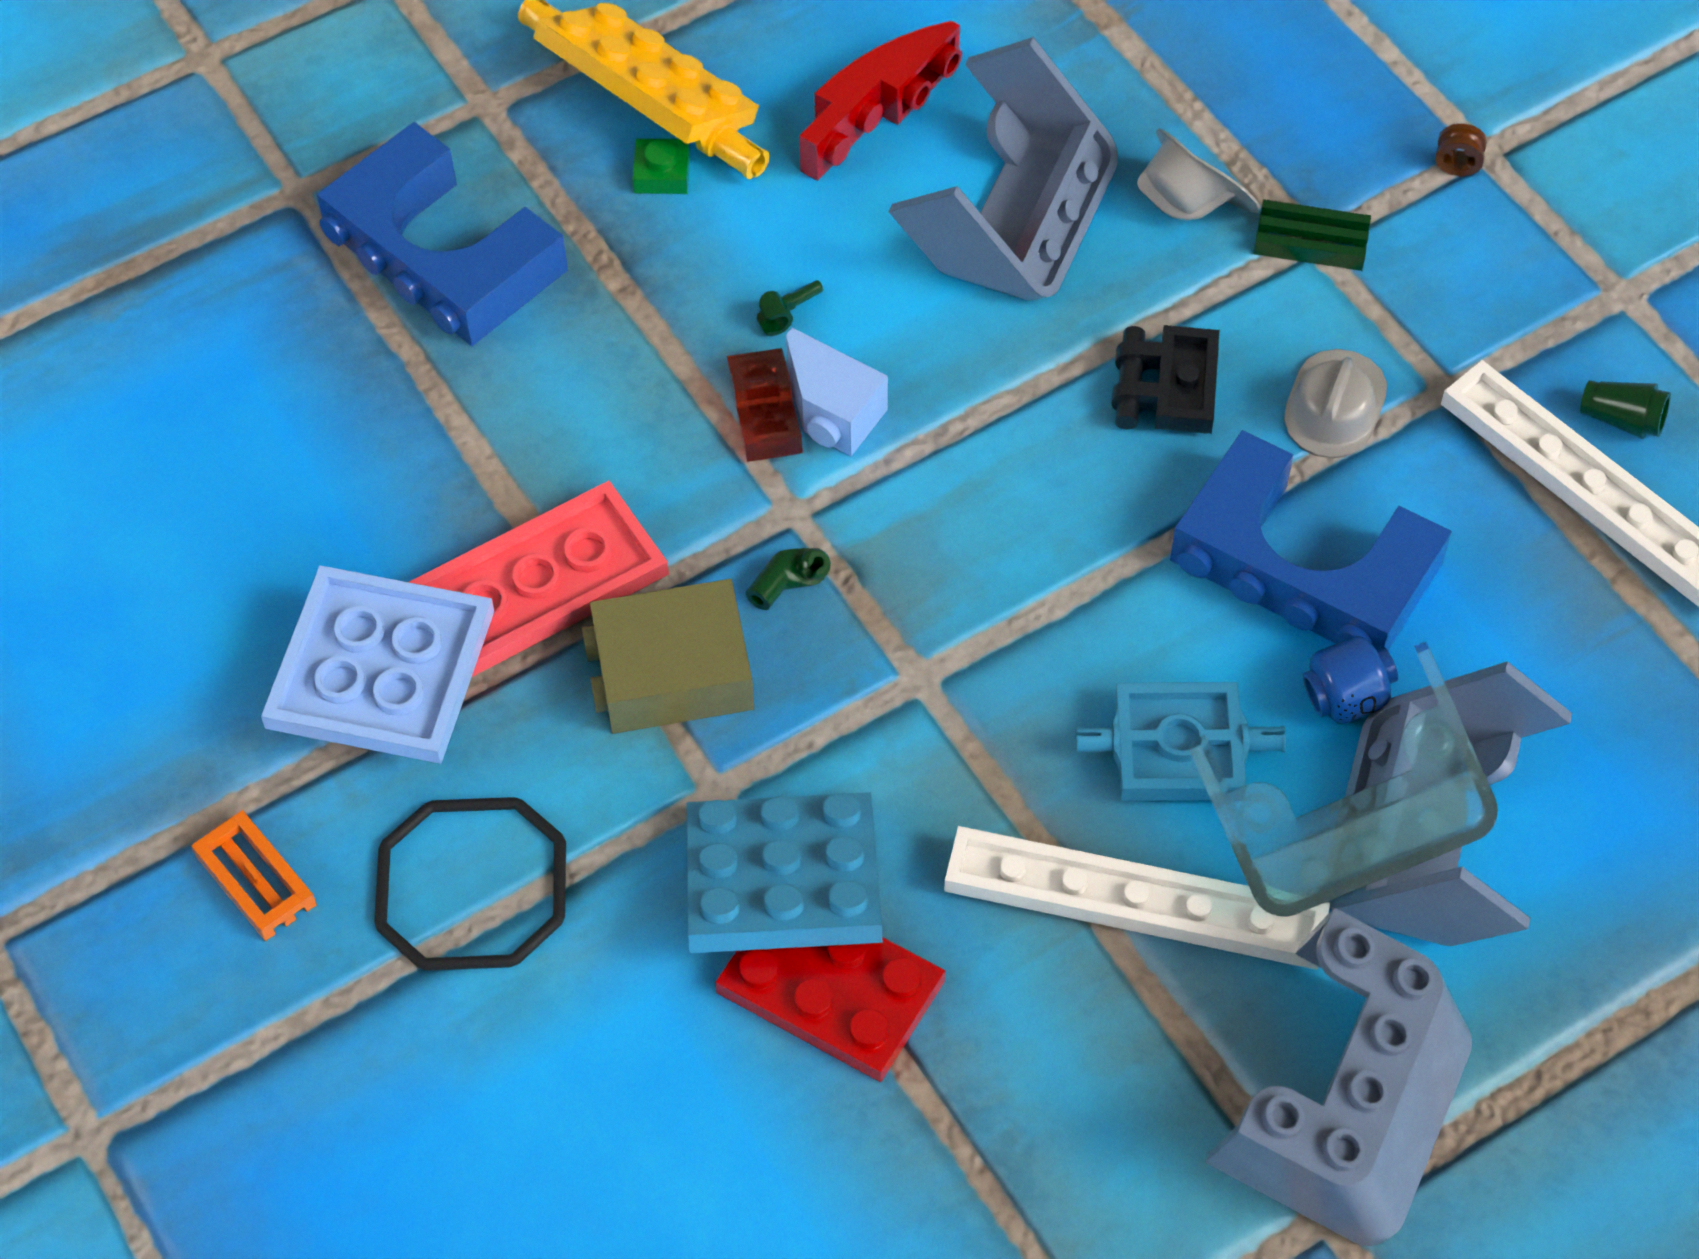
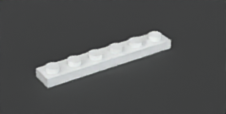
(1579, 475)
(1124, 895)

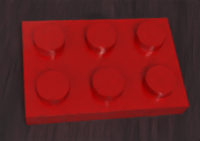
(838, 998)

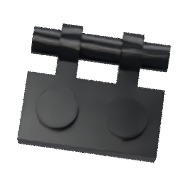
(1185, 384)

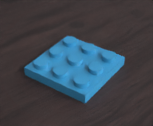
(782, 873)

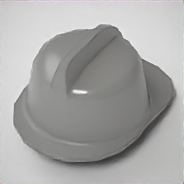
(1187, 185)
(1335, 403)

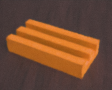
(281, 910)

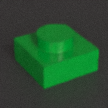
(661, 166)

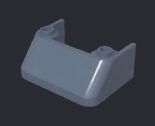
(1045, 194)
(1436, 897)

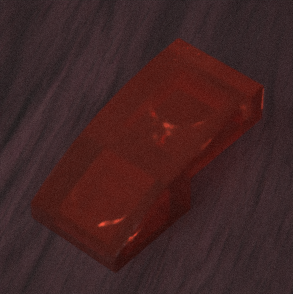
(764, 404)

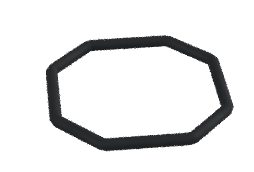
(470, 962)

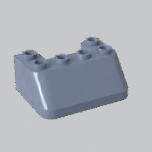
(1370, 1140)

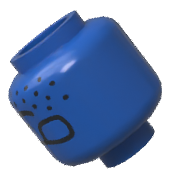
(1350, 680)

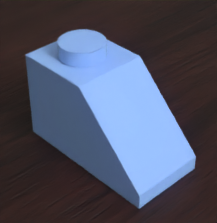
(834, 393)

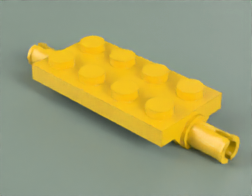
(652, 78)

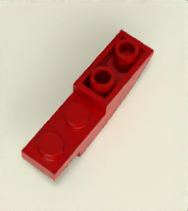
(878, 84)

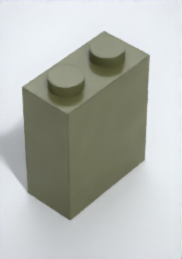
(669, 656)

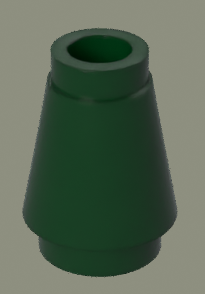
(1627, 406)

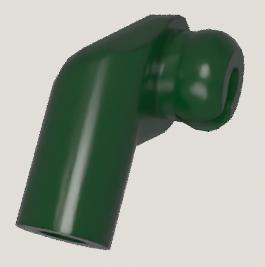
(786, 571)

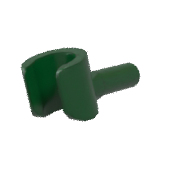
(775, 310)

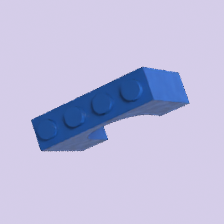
(462, 288)
(1225, 544)

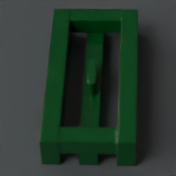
(1313, 227)

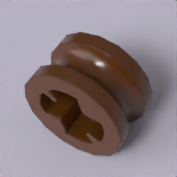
(1463, 137)

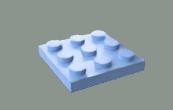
(379, 664)

